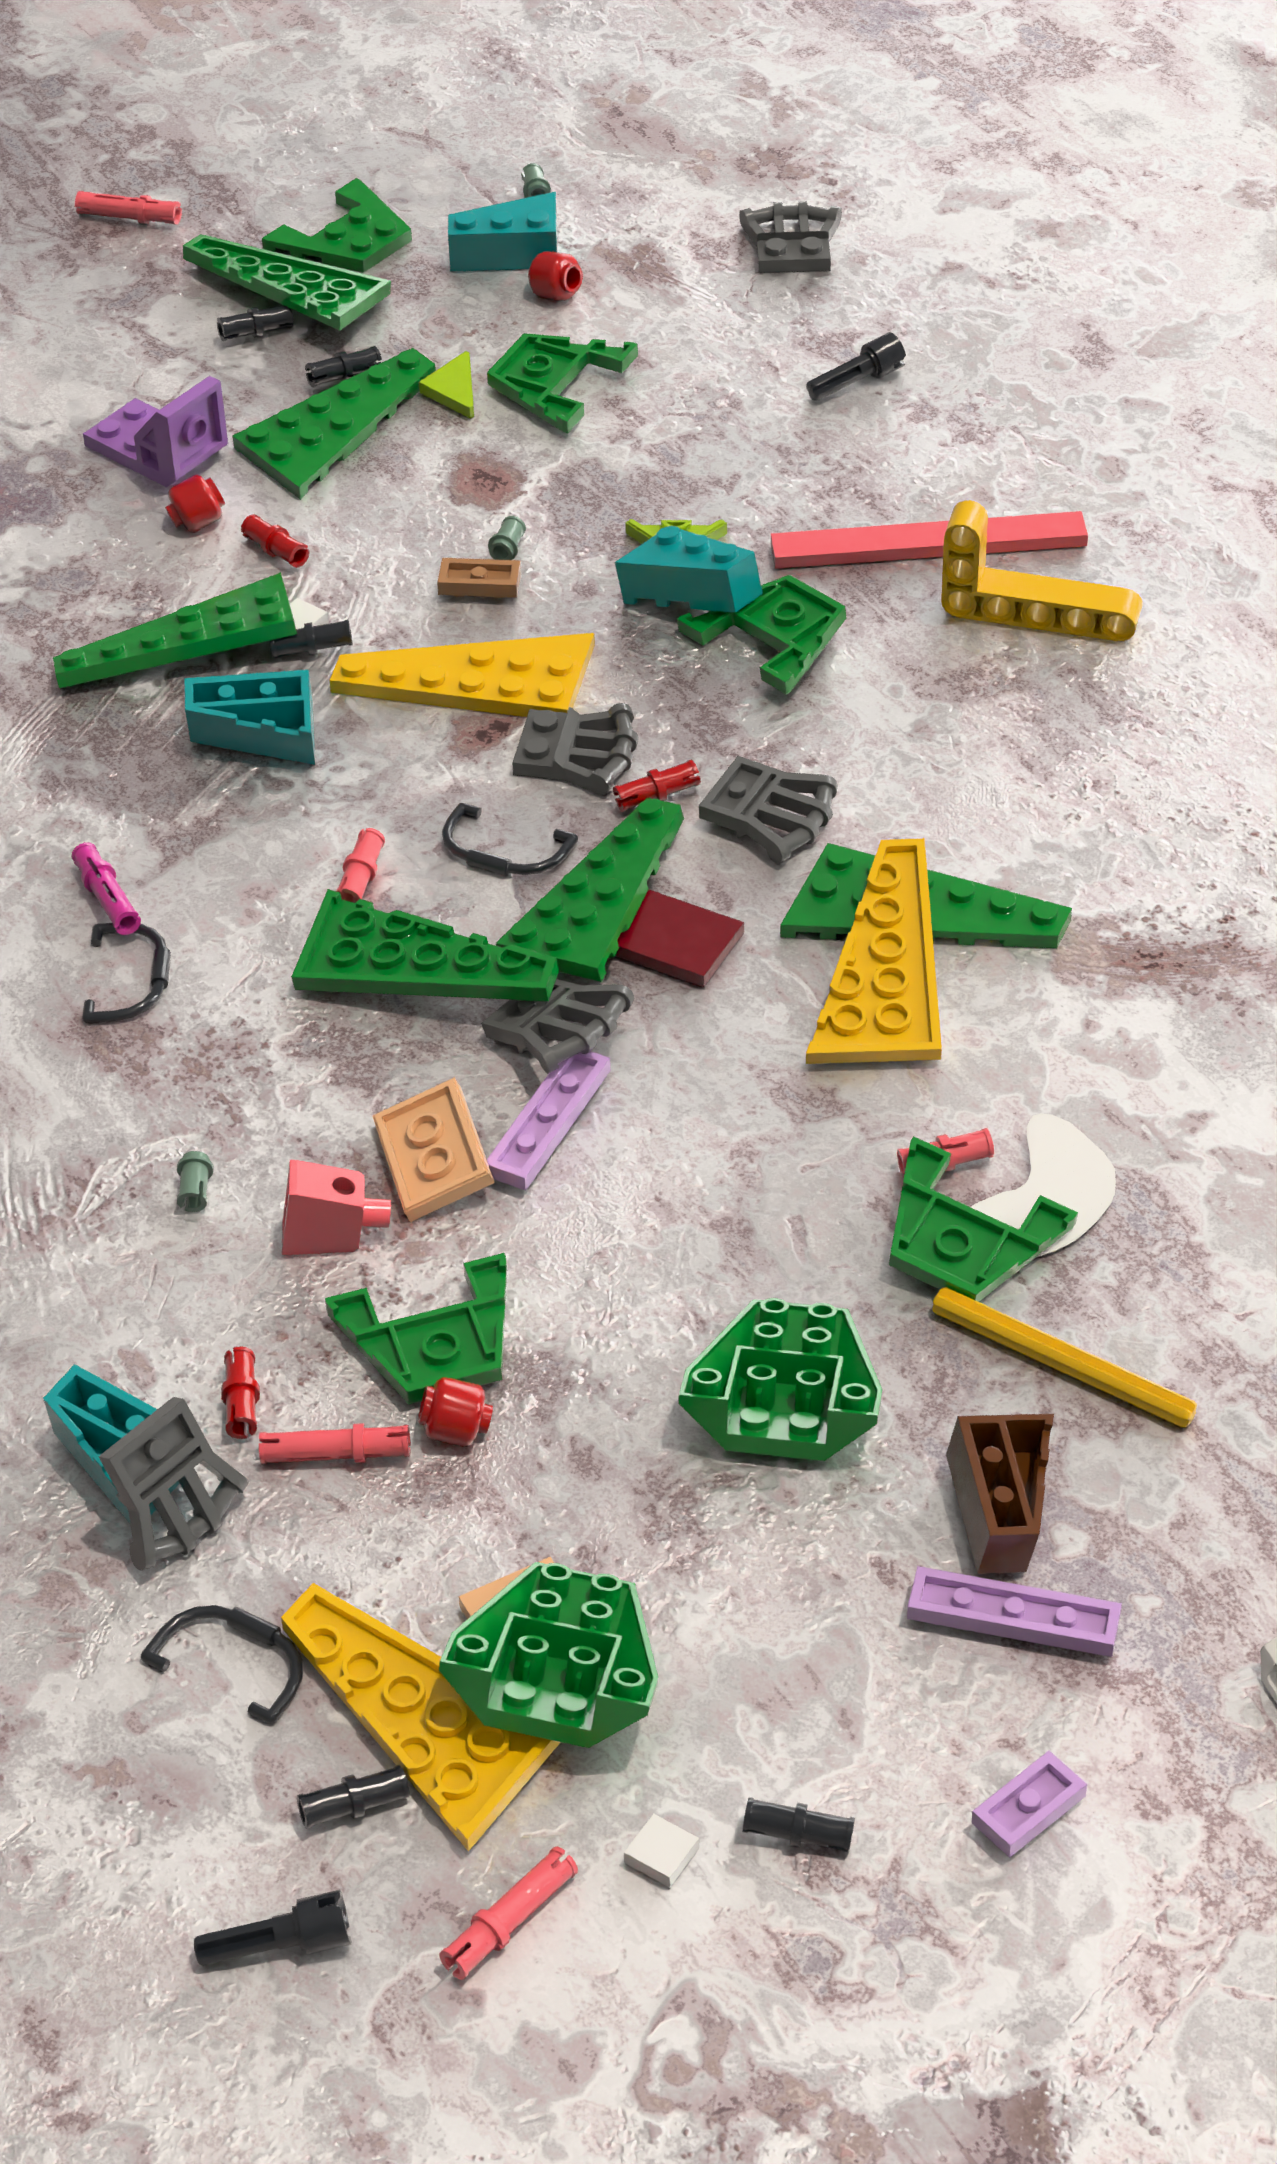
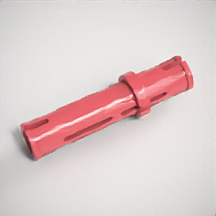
(141, 209)
(352, 1443)
(492, 1927)

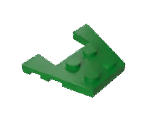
(353, 241)
(544, 365)
(786, 617)
(957, 1244)
(447, 1342)

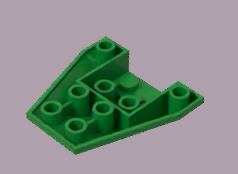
(784, 1382)
(556, 1657)

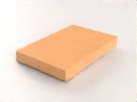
(433, 1149)

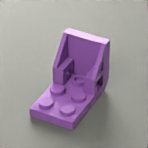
(167, 440)

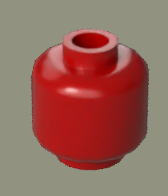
(555, 275)
(195, 503)
(454, 1412)

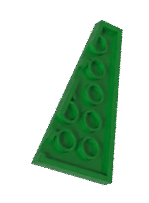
(309, 287)
(330, 425)
(215, 625)
(600, 895)
(956, 905)
(406, 954)

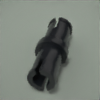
(254, 322)
(342, 366)
(313, 638)
(353, 1796)
(798, 1824)

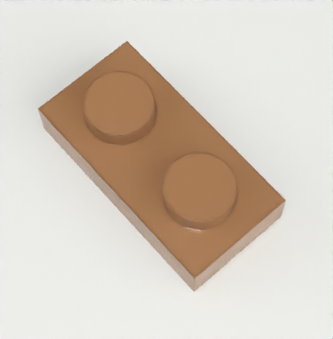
(479, 577)

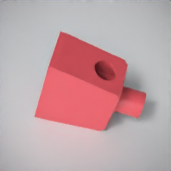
(327, 1209)

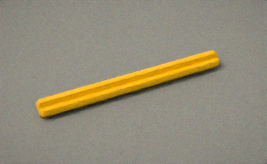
(1065, 1357)

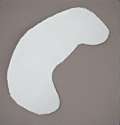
(1063, 1169)

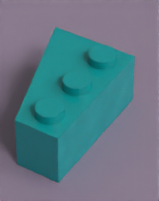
(503, 234)
(691, 570)
(253, 713)
(91, 1418)

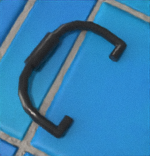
(497, 863)
(159, 976)
(248, 1624)

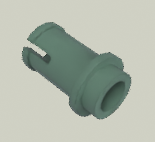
(534, 181)
(505, 543)
(194, 1173)

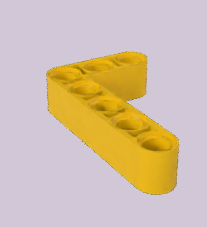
(1025, 598)

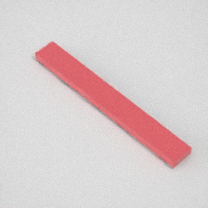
(923, 540)

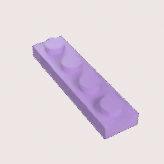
(547, 1119)
(1014, 1611)

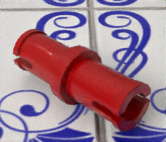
(275, 540)
(657, 785)
(240, 1392)

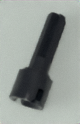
(875, 359)
(314, 1925)

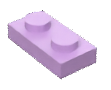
(1029, 1803)

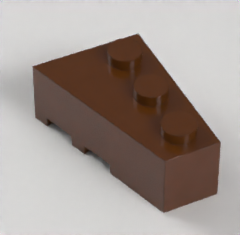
(1000, 1485)

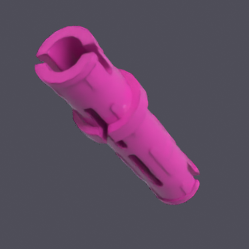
(90, 864)

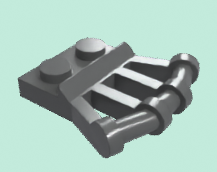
(792, 250)
(568, 743)
(744, 801)
(526, 1022)
(150, 1462)

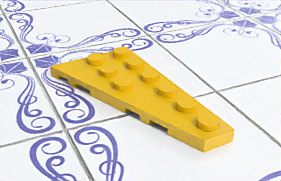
(479, 676)
(885, 980)
(415, 1713)

